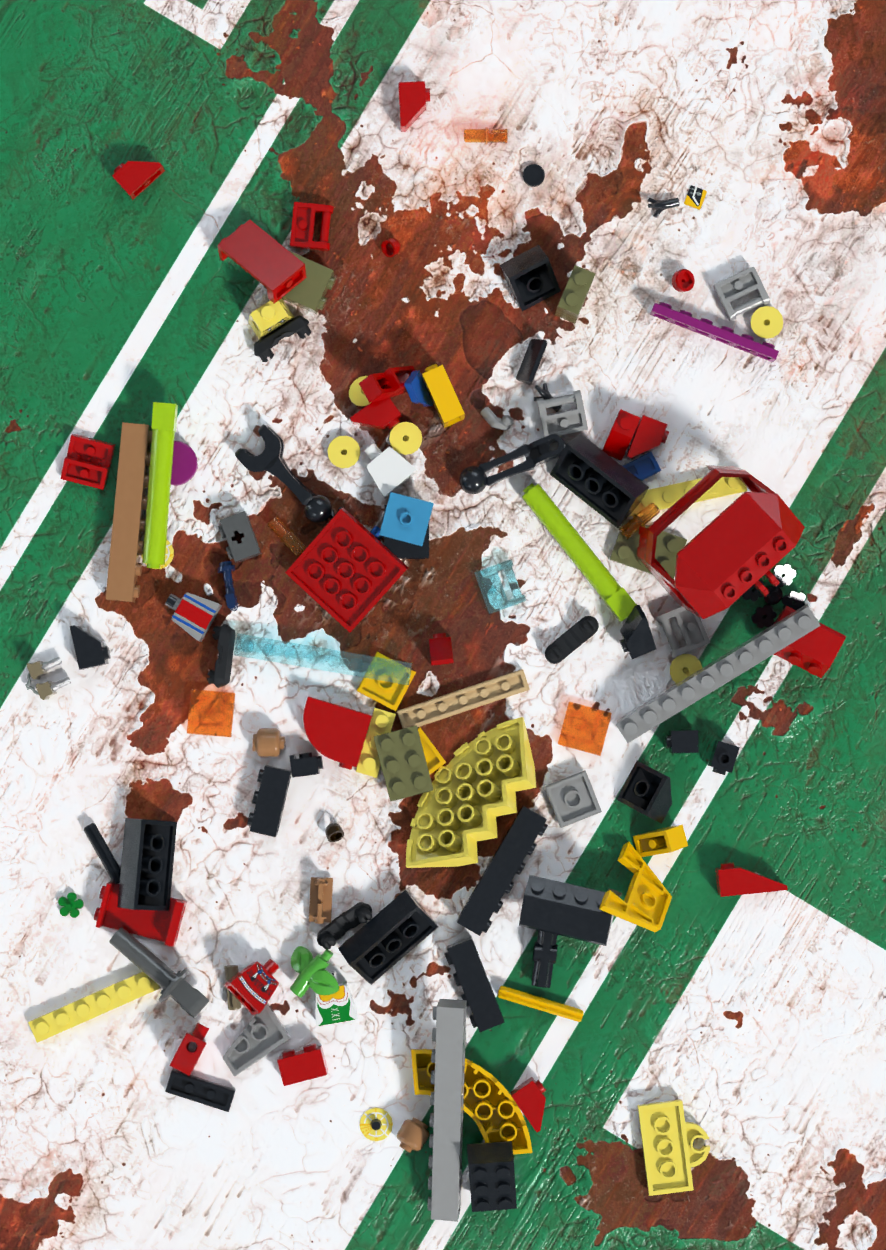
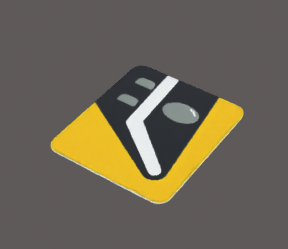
(695, 197)

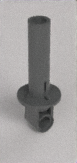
(172, 984)

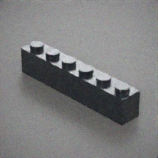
(501, 870)

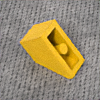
(660, 841)

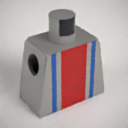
(193, 613)

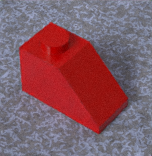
(412, 102)
(136, 176)
(378, 415)
(621, 434)
(647, 437)
(441, 649)
(531, 1101)

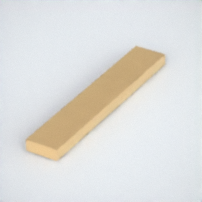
(464, 699)

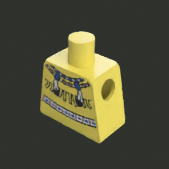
(269, 317)

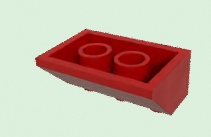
(814, 650)

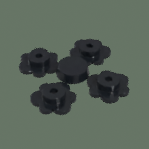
(774, 596)

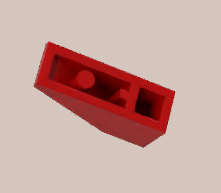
(739, 881)

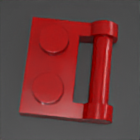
(303, 226)

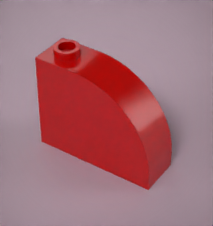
(336, 731)

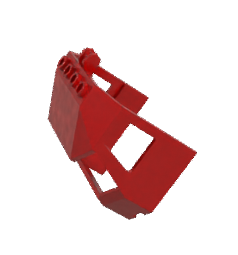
(730, 550)

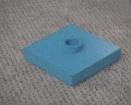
(406, 519)

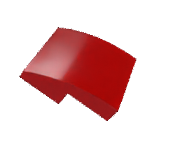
(88, 461)

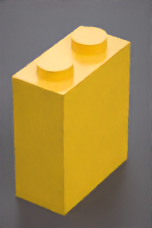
(443, 395)

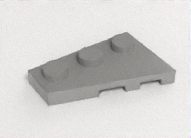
(256, 1041)

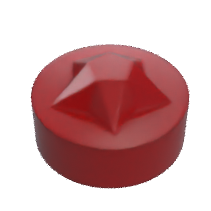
(683, 280)

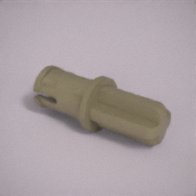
(232, 1002)

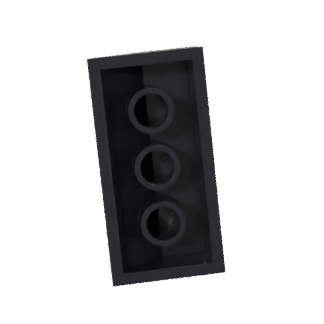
(599, 480)
(147, 864)
(565, 910)
(387, 937)

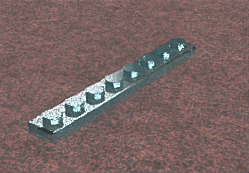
(323, 659)

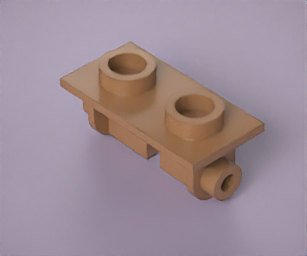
(320, 900)

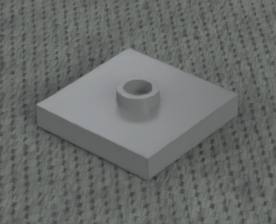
(573, 799)

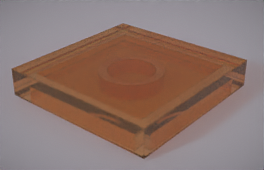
(211, 713)
(584, 728)

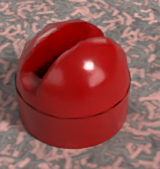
(390, 249)

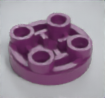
(184, 464)

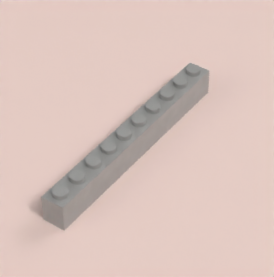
(718, 673)
(448, 1109)

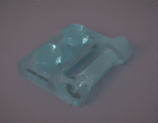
(492, 588)

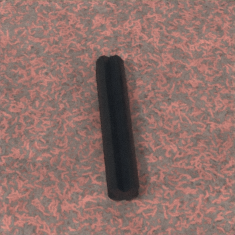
(103, 852)

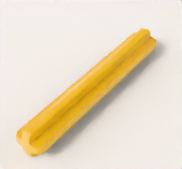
(540, 1003)

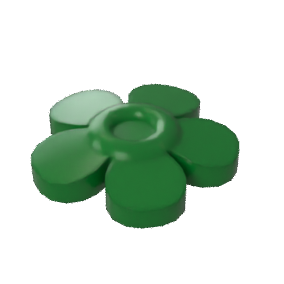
(70, 905)

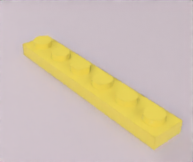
(668, 495)
(92, 1006)

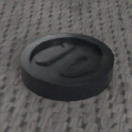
(533, 175)

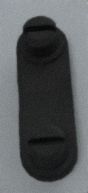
(263, 346)
(571, 639)
(223, 665)
(344, 922)

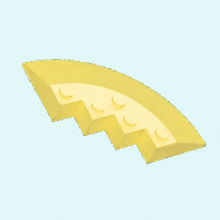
(470, 796)

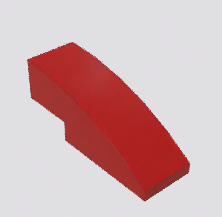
(386, 384)

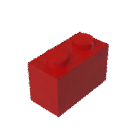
(302, 1065)

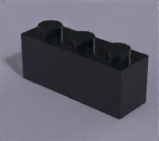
(269, 800)

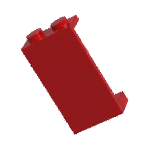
(263, 259)
(147, 923)

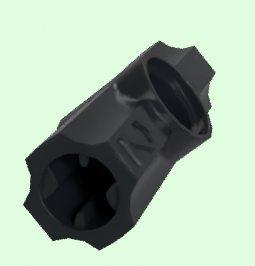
(544, 957)

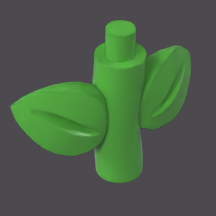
(312, 973)

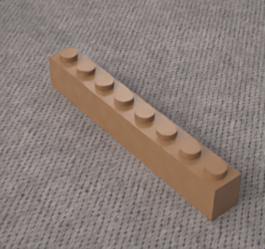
(129, 513)

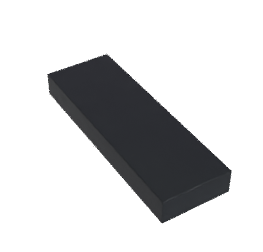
(200, 1090)

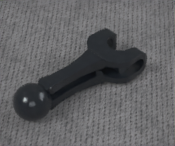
(474, 478)
(316, 507)

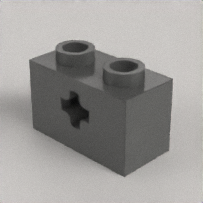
(249, 546)

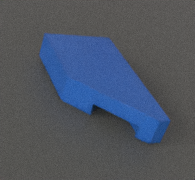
(417, 389)
(643, 466)

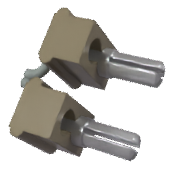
(48, 688)

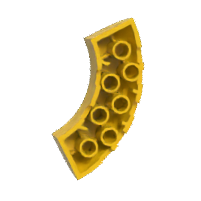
(484, 1101)

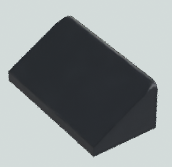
(531, 361)

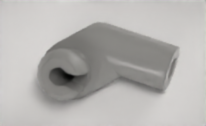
(496, 422)

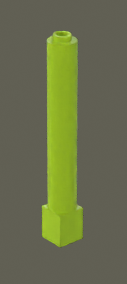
(160, 471)
(579, 552)

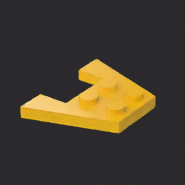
(646, 896)

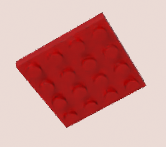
(346, 570)

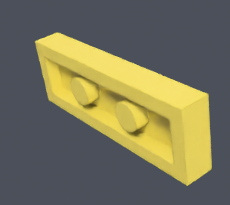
(380, 724)

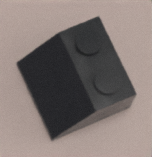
(530, 277)

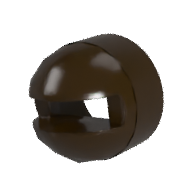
(334, 832)

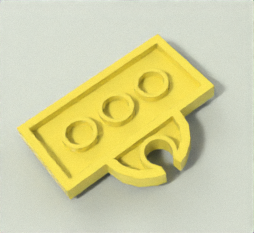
(669, 1147)

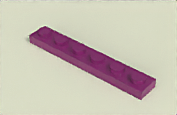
(706, 328)

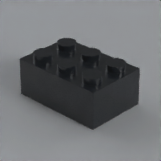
(491, 1176)

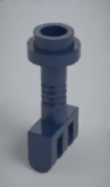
(231, 599)

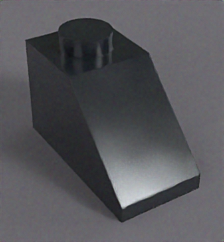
(636, 634)
(89, 649)

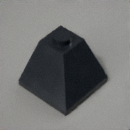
(647, 792)

